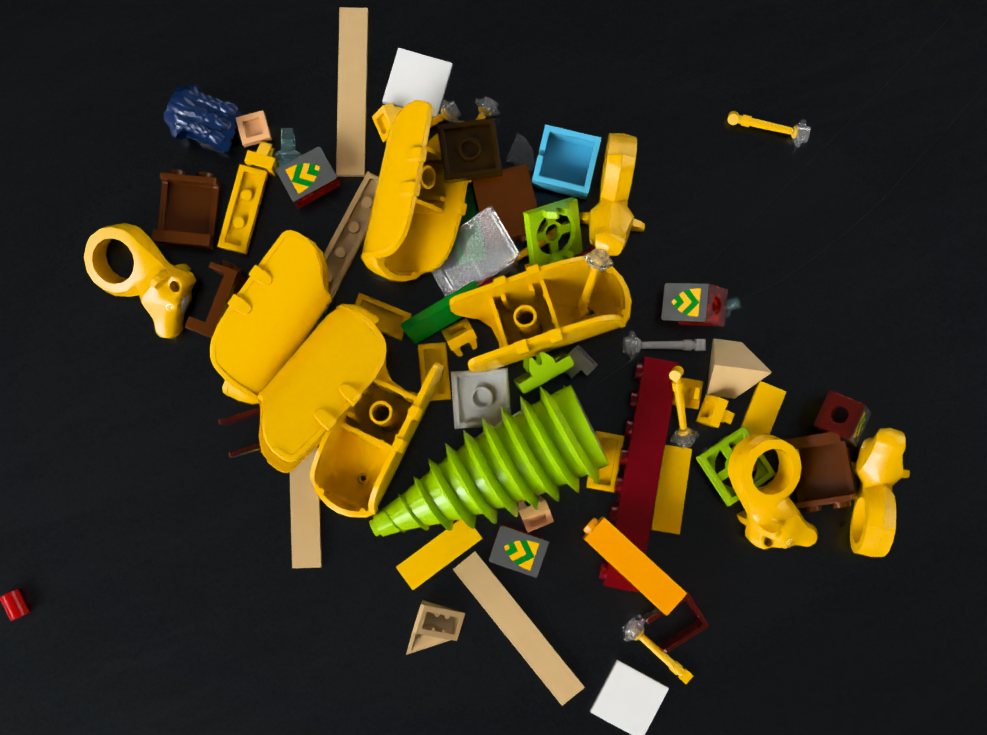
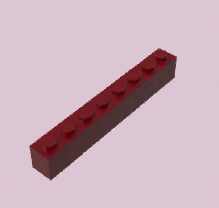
(641, 460)

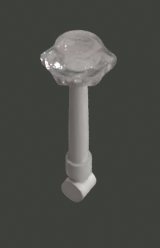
(632, 345)

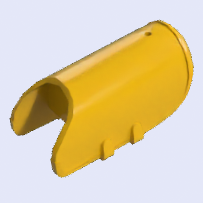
(413, 208)
(536, 308)
(270, 316)
(319, 385)
(369, 444)

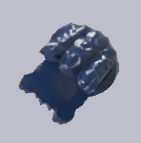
(201, 117)

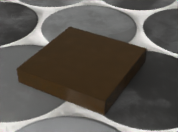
(469, 150)

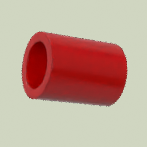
(14, 605)

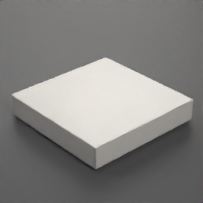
(417, 78)
(479, 397)
(629, 699)

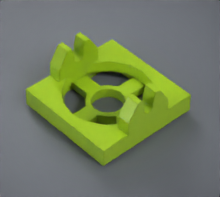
(533, 218)
(542, 370)
(707, 462)

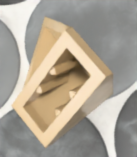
(733, 369)
(434, 626)

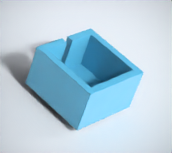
(566, 162)

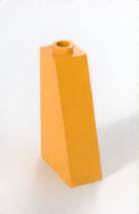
(633, 565)

